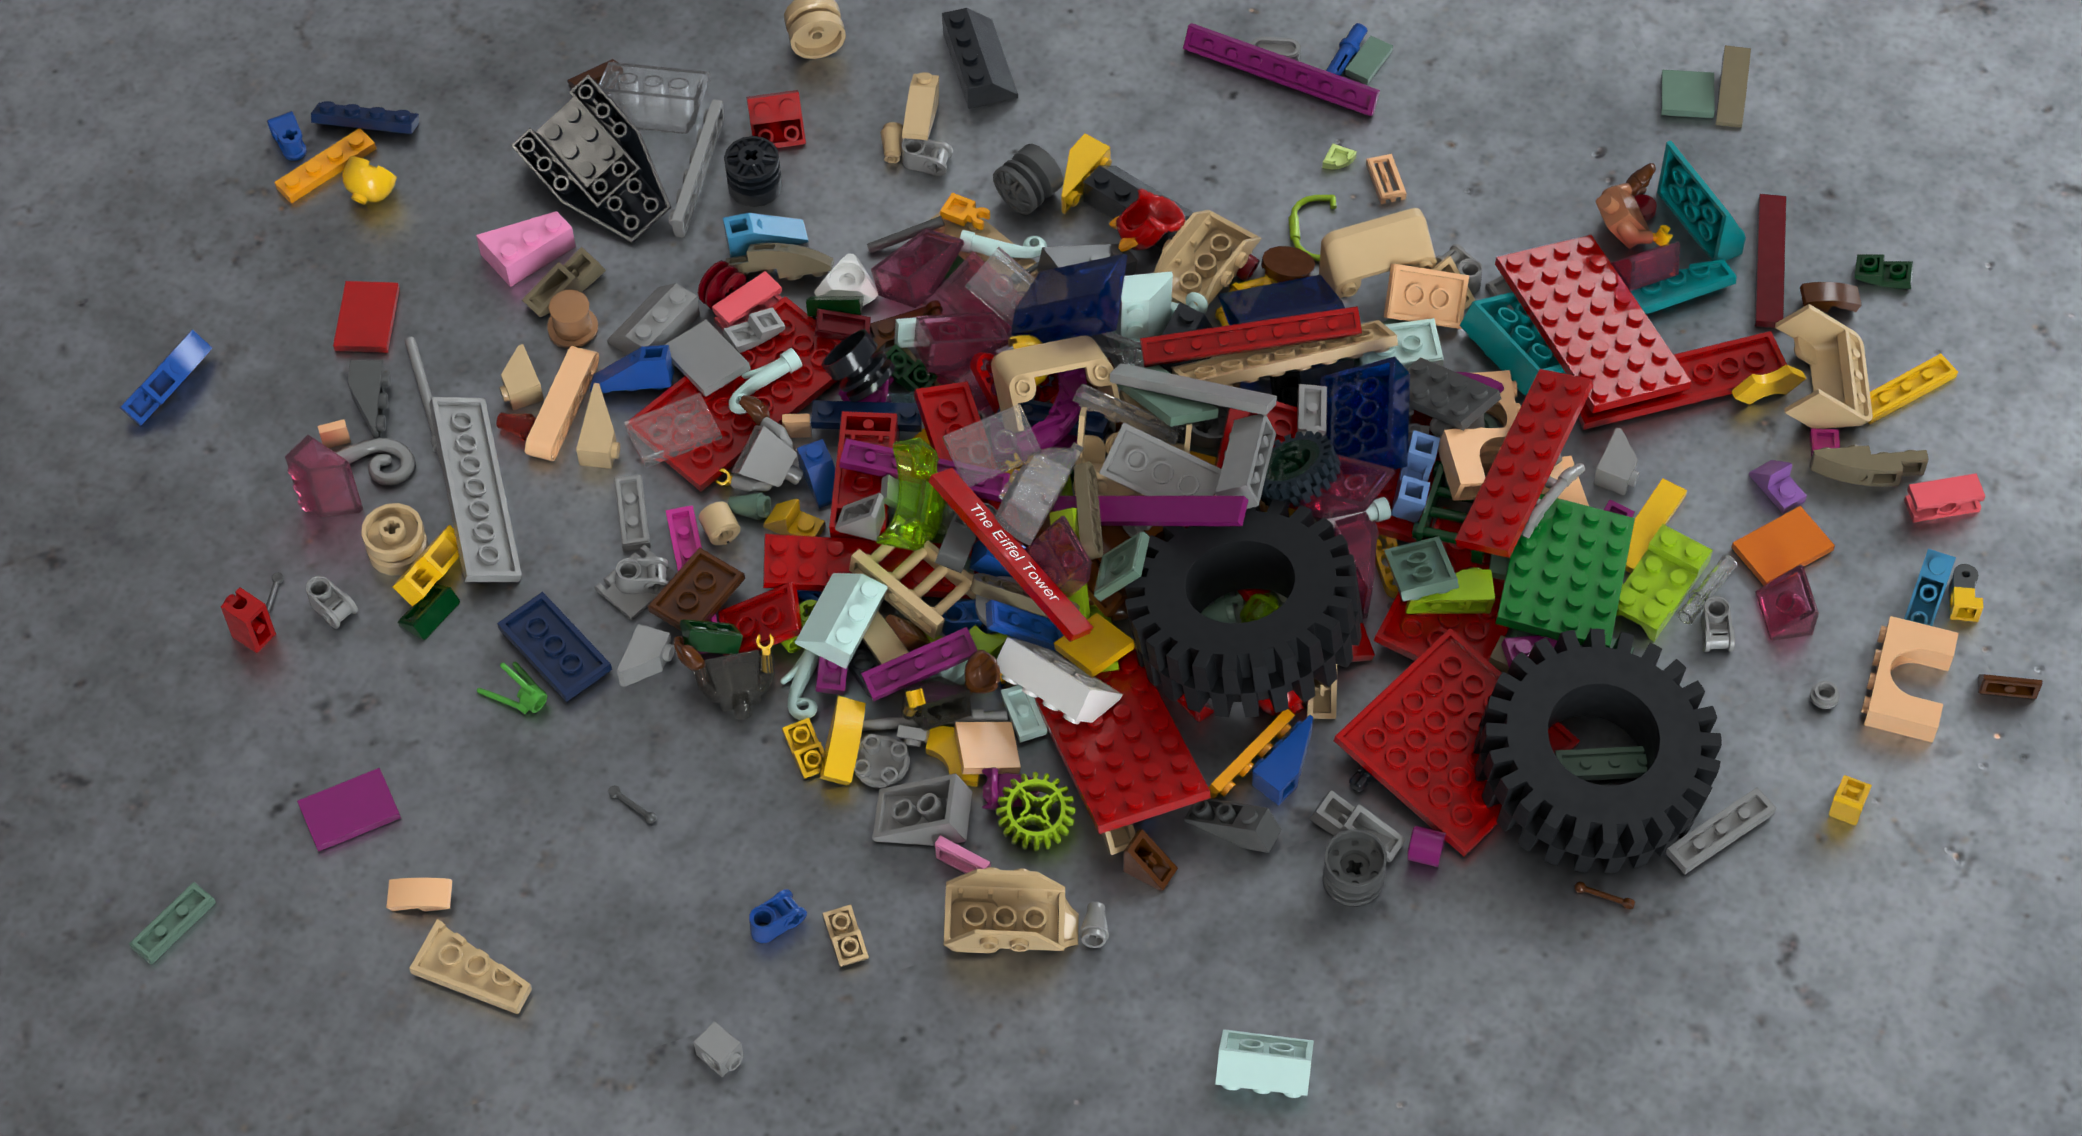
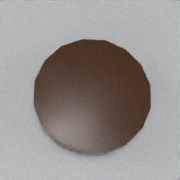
(1287, 263)

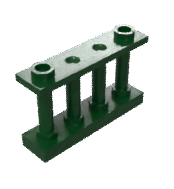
(1423, 530)

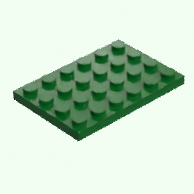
(1567, 573)

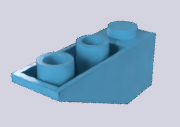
(759, 228)
(1930, 587)

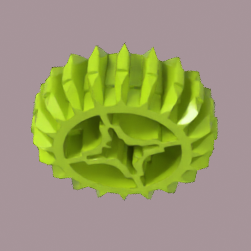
(1022, 791)

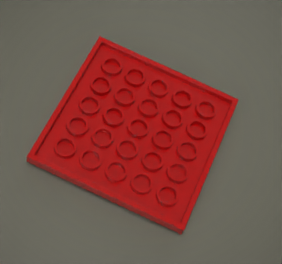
(1423, 739)

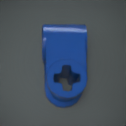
(288, 136)
(966, 617)
(779, 912)

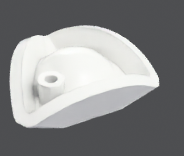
(848, 279)

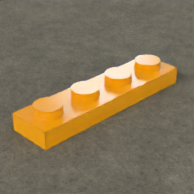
(324, 165)
(1260, 746)

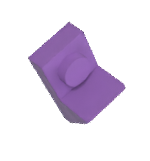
(1778, 485)

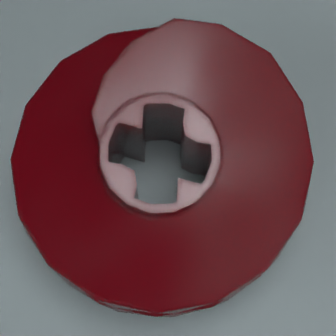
(719, 282)

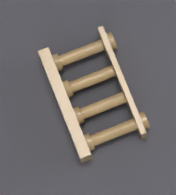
(907, 600)

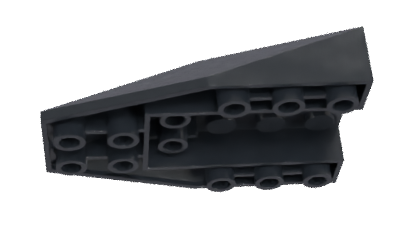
(597, 163)

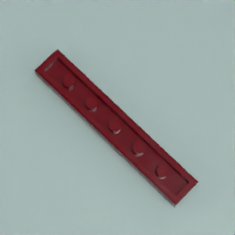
(1770, 260)

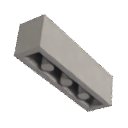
(1247, 459)

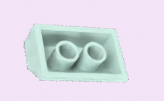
(1144, 306)
(842, 617)
(1264, 1063)

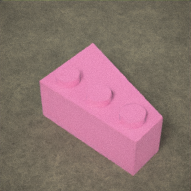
(526, 246)

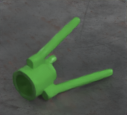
(530, 694)

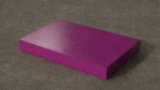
(349, 809)

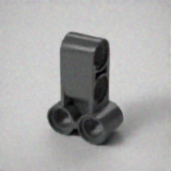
(957, 541)

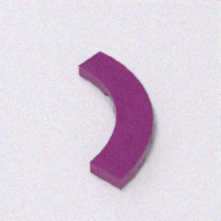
(1064, 411)

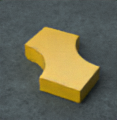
(1776, 382)
(943, 746)

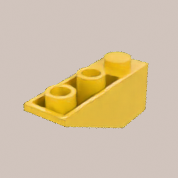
(1082, 161)

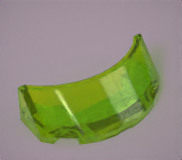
(918, 503)

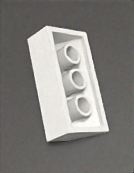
(1055, 681)

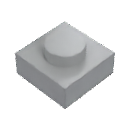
(912, 736)

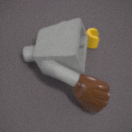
(766, 455)

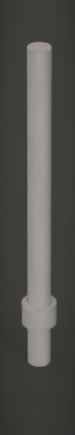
(422, 384)
(977, 715)

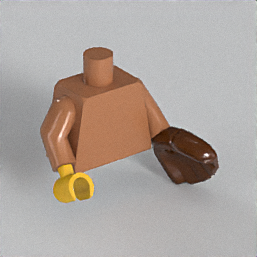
(1624, 215)

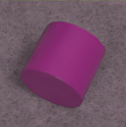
(1426, 846)

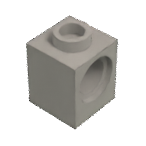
(719, 1049)

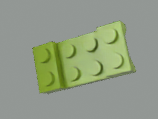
(1662, 580)

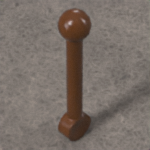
(1628, 903)

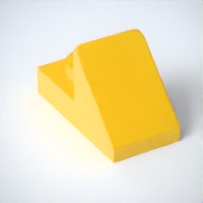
(789, 520)
(1849, 800)

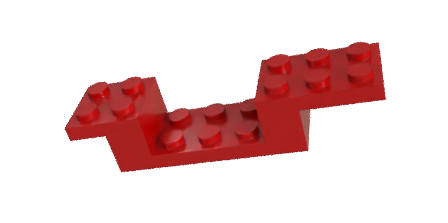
(854, 485)

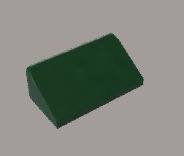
(843, 304)
(430, 611)
(711, 636)

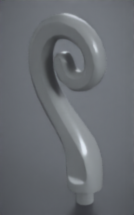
(382, 445)

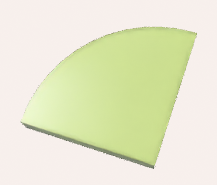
(1338, 157)

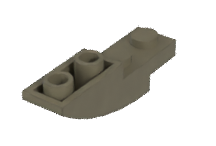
(788, 259)
(1860, 467)

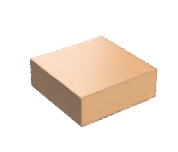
(797, 425)
(334, 434)

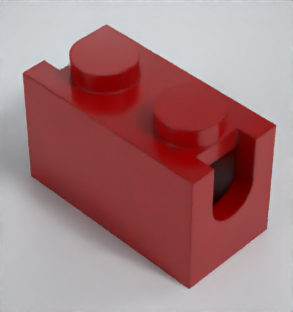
(244, 616)

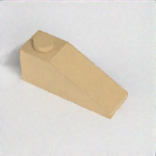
(921, 106)
(597, 438)

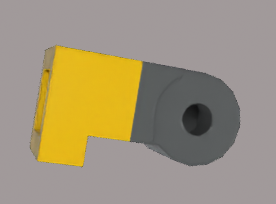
(1962, 599)

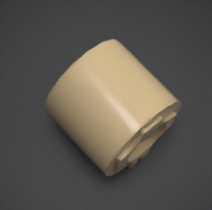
(719, 523)

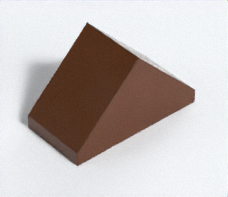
(1148, 862)

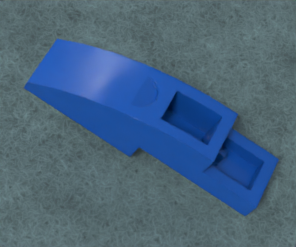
(166, 377)

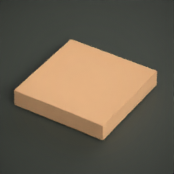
(987, 746)

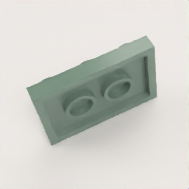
(1421, 569)

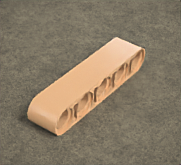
(562, 403)

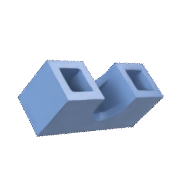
(1413, 480)

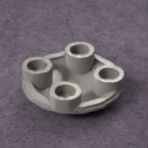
(881, 761)

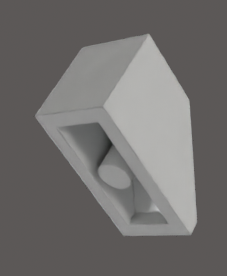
(1617, 466)
(645, 655)

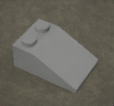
(923, 811)

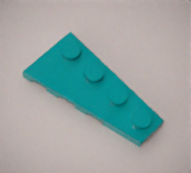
(1689, 284)

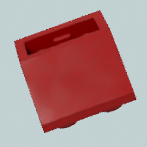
(777, 118)

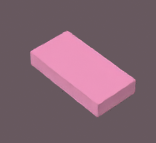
(958, 856)

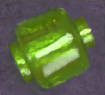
(1258, 607)

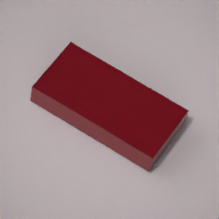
(839, 324)

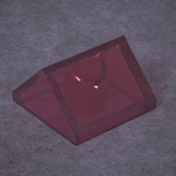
(1649, 266)
(1788, 605)

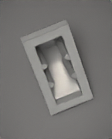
(863, 517)

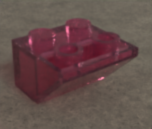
(1062, 557)

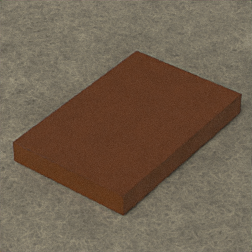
(696, 590)

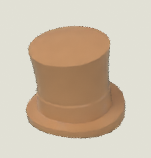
(571, 320)

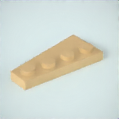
(458, 965)

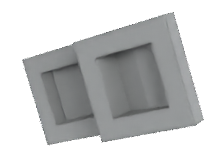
(759, 329)

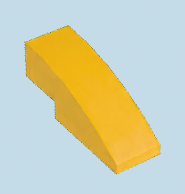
(428, 567)
(843, 741)

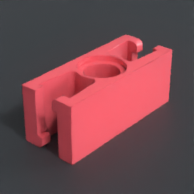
(750, 298)
(1944, 498)

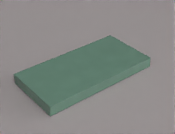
(1169, 408)

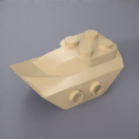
(1205, 255)
(1007, 911)

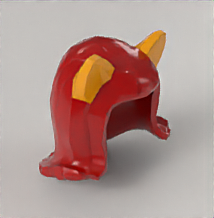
(1147, 221)

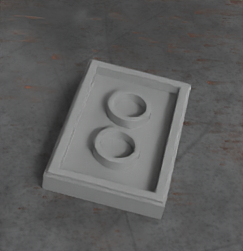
(707, 358)

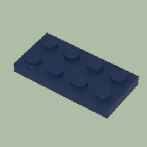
(554, 646)

